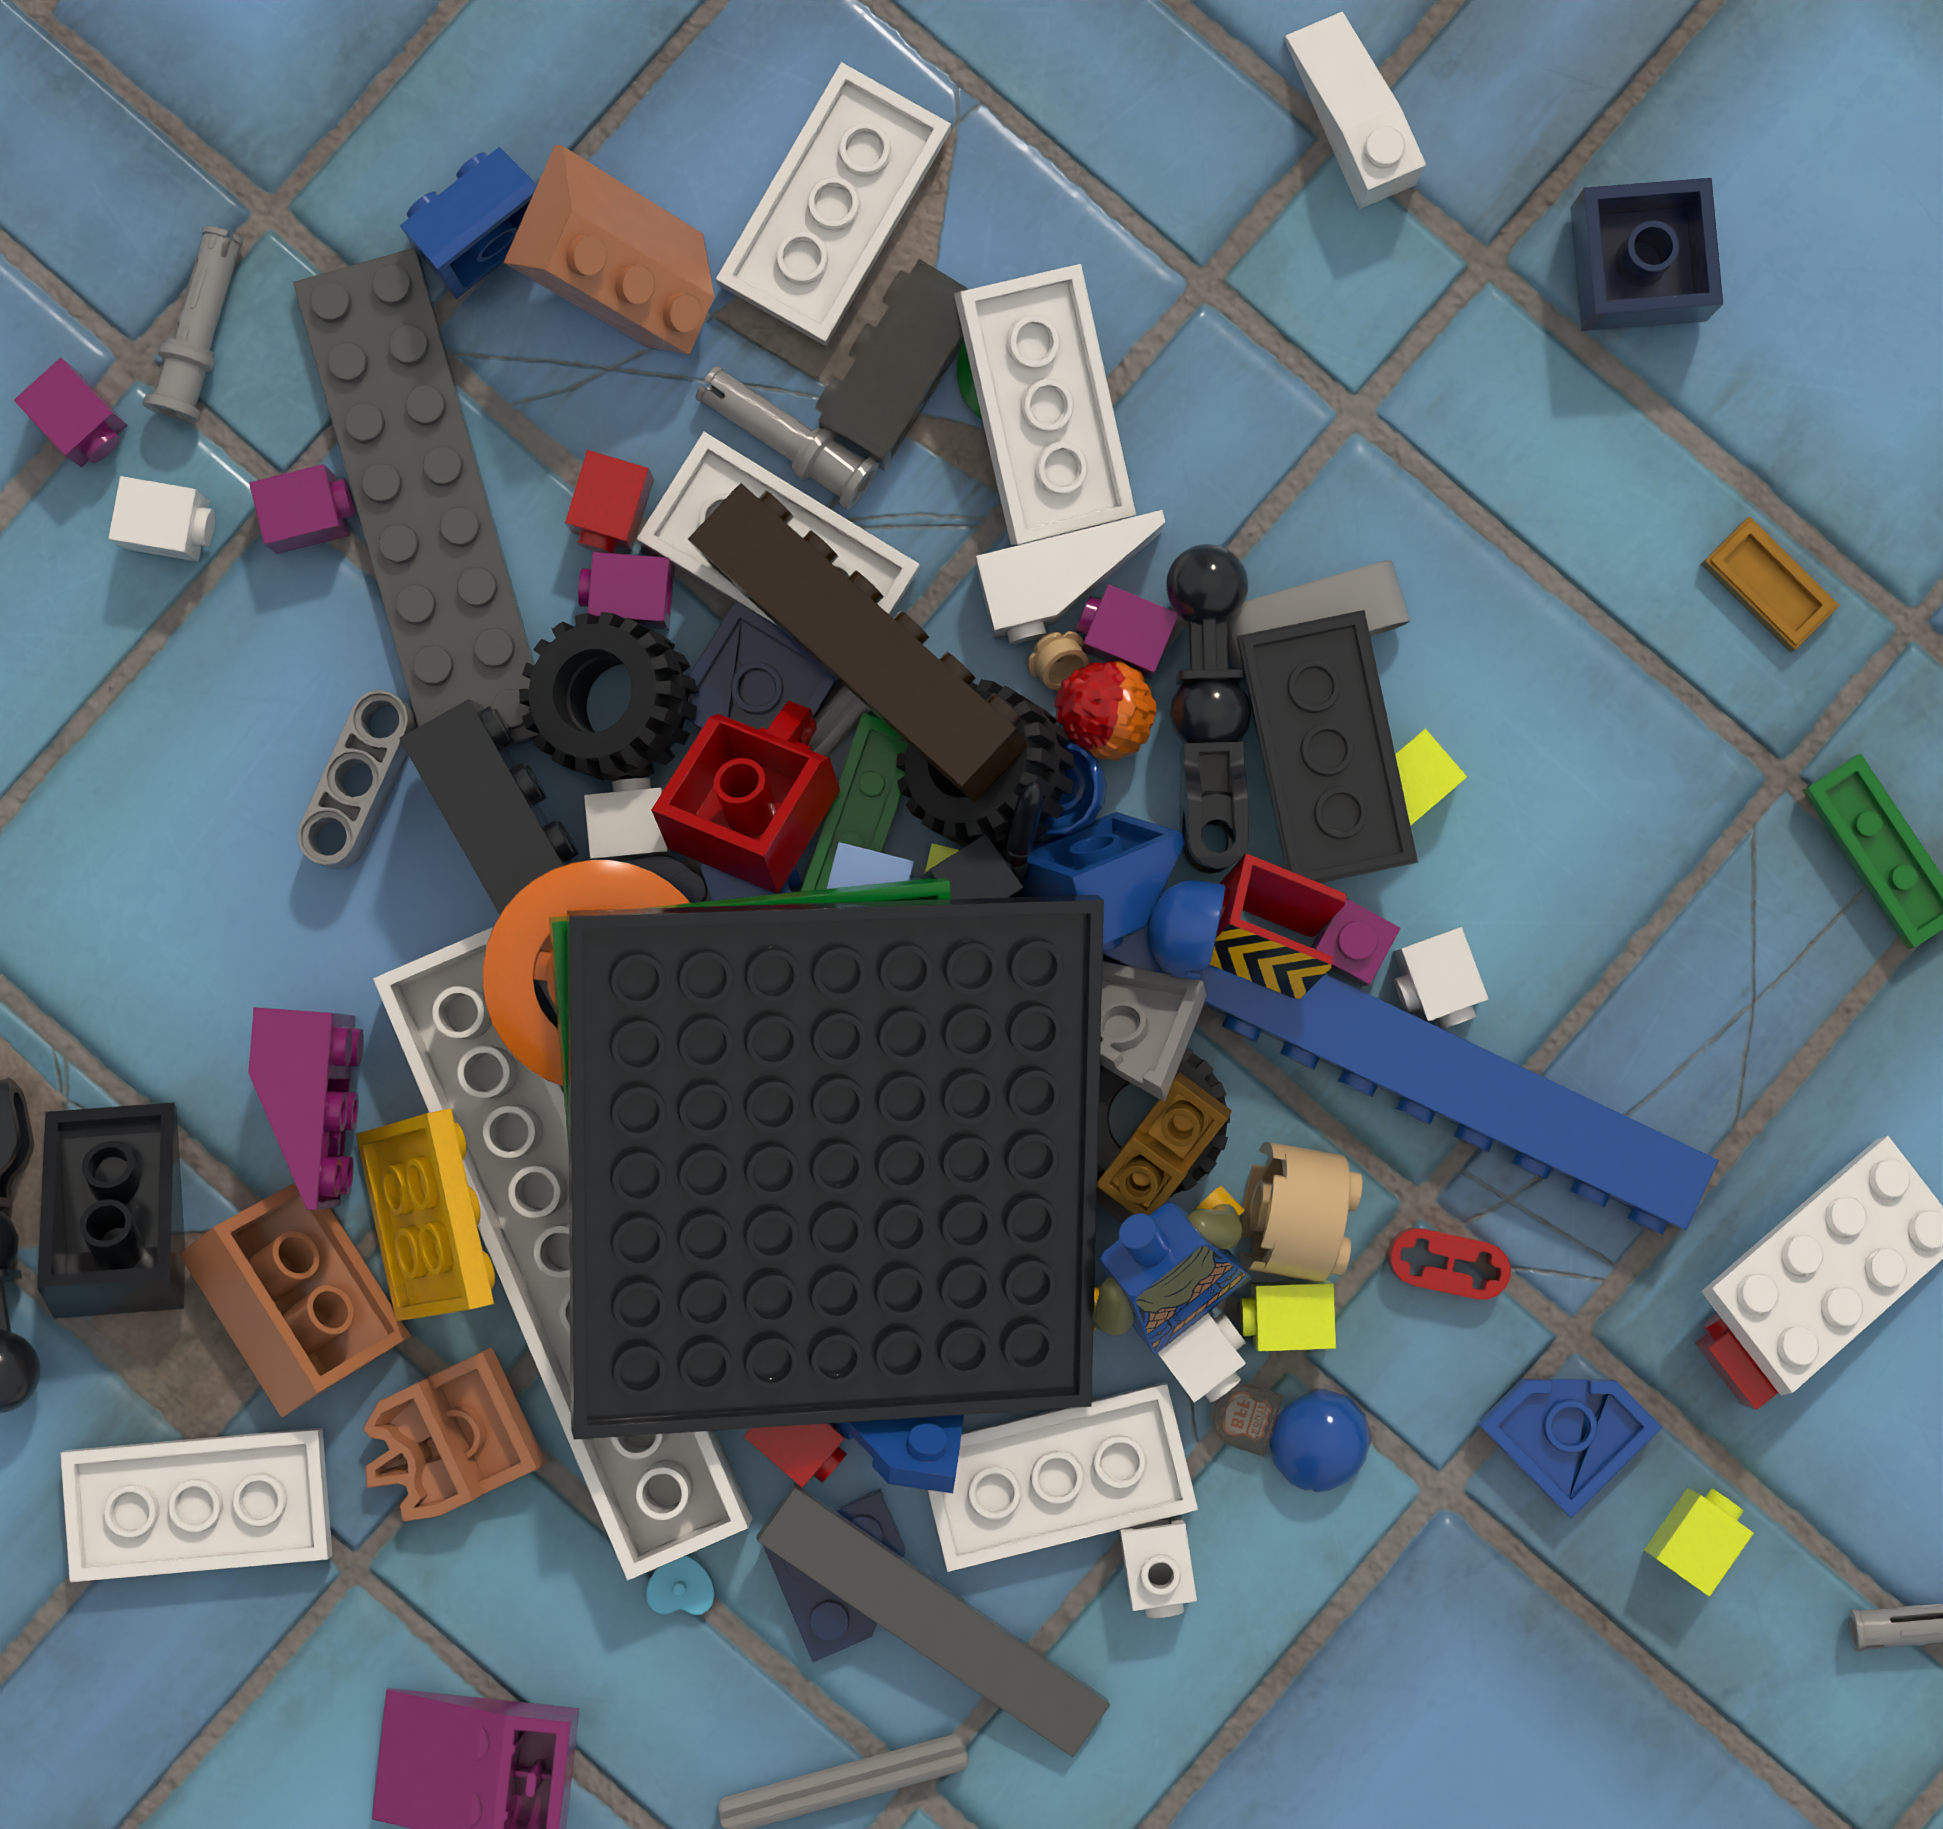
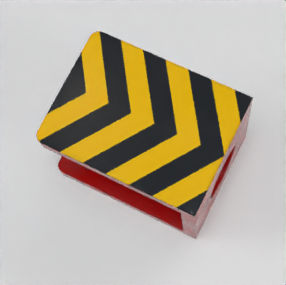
(1286, 901)

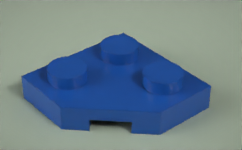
(1569, 1434)
(911, 1450)

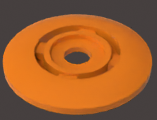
(522, 948)

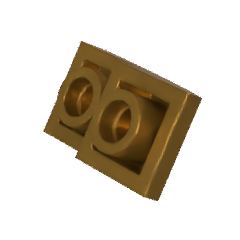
(1164, 1147)

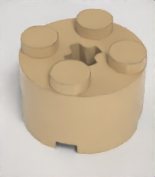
(1299, 1213)

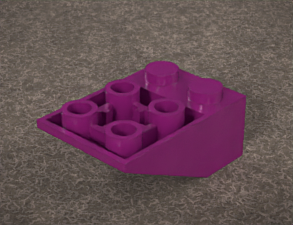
(303, 1082)
(473, 1762)

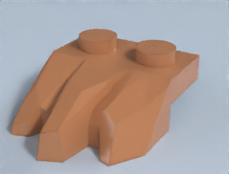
(452, 1438)

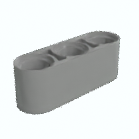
(1364, 588)
(330, 799)

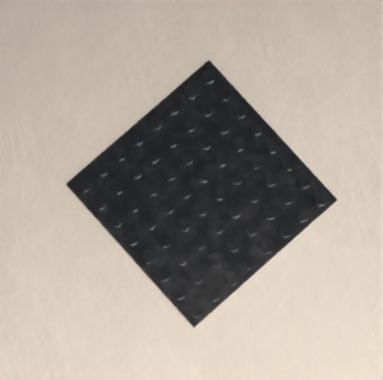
(831, 1161)

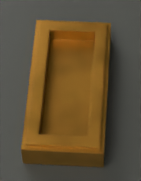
(1770, 584)

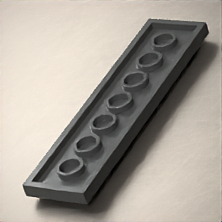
(418, 487)

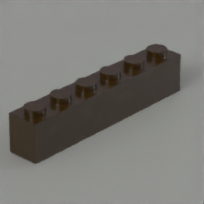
(859, 641)

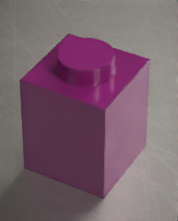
(72, 414)
(302, 508)
(629, 587)
(1126, 629)
(1356, 942)

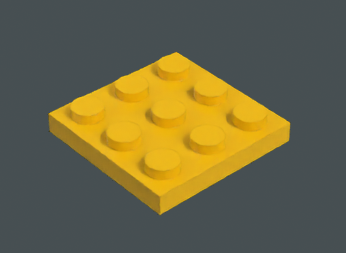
(426, 1216)

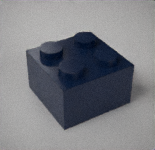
(1646, 254)

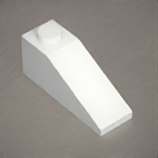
(1356, 110)
(1048, 577)

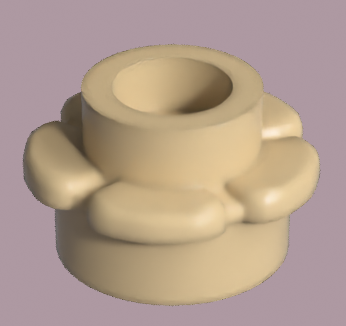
(1056, 658)

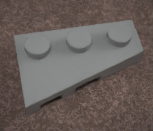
(1147, 1024)

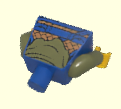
(1170, 1269)

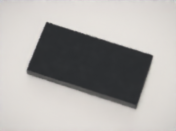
(1327, 748)

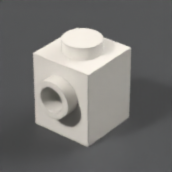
(161, 519)
(623, 823)
(1440, 979)
(1206, 1357)
(1158, 1567)

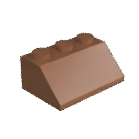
(614, 254)
(293, 1297)

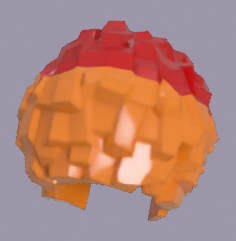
(1106, 709)

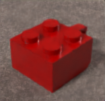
(749, 797)

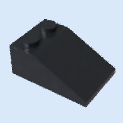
(111, 1211)

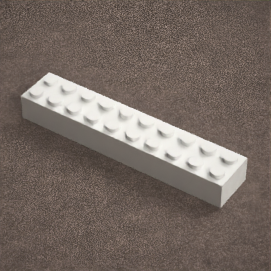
(652, 1491)

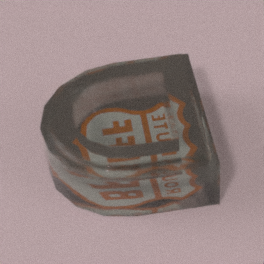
(1246, 1417)

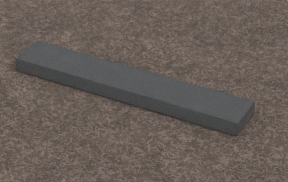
(933, 1620)

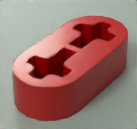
(1444, 1278)

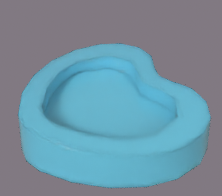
(682, 1586)

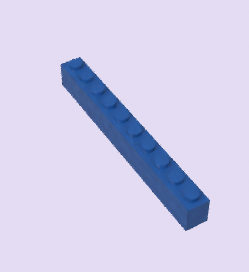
(1464, 1085)

